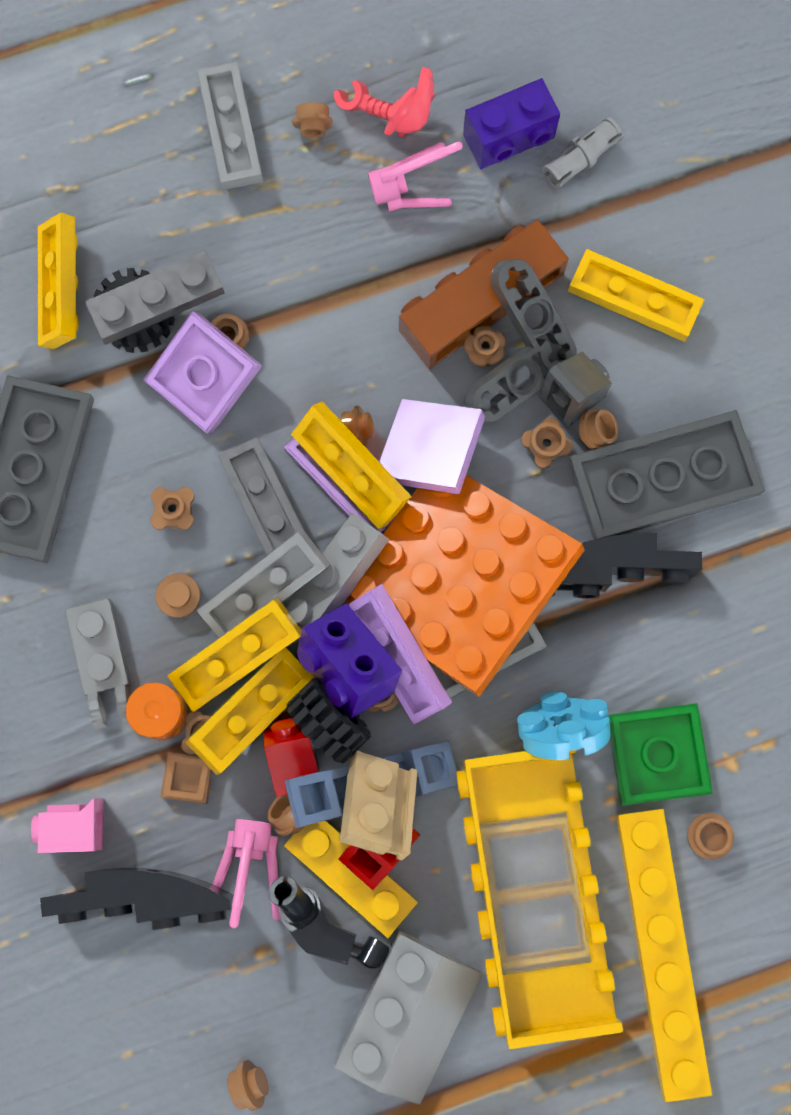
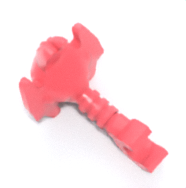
(403, 116)

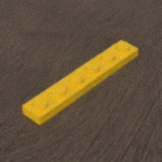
(663, 956)

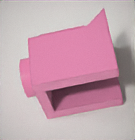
(70, 828)

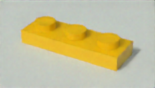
(57, 281)
(635, 295)
(350, 465)
(235, 654)
(249, 711)
(319, 849)

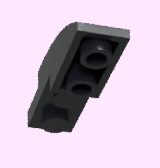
(630, 559)
(157, 897)

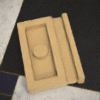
(378, 805)

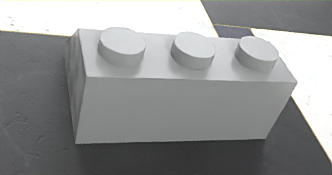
(407, 1019)

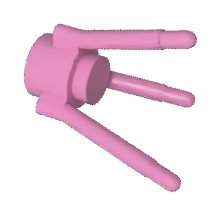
(389, 181)
(249, 841)

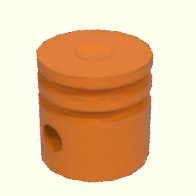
(157, 711)

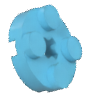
(564, 725)

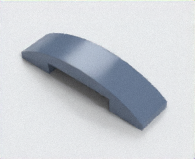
(322, 794)

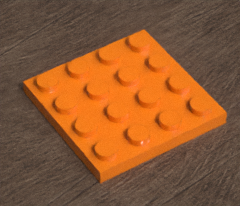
(469, 576)

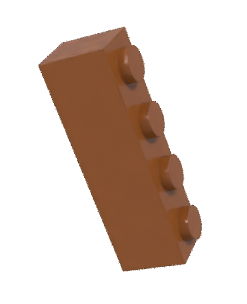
(466, 301)

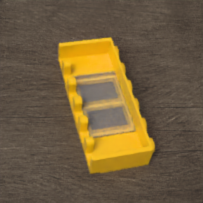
(537, 900)

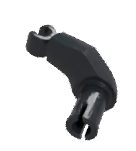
(310, 926)

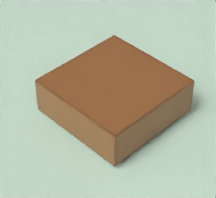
(186, 778)

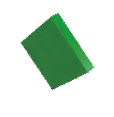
(659, 754)

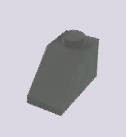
(574, 387)

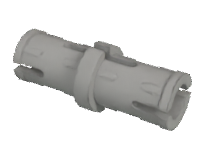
(582, 153)

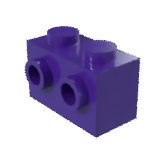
(511, 123)
(348, 661)

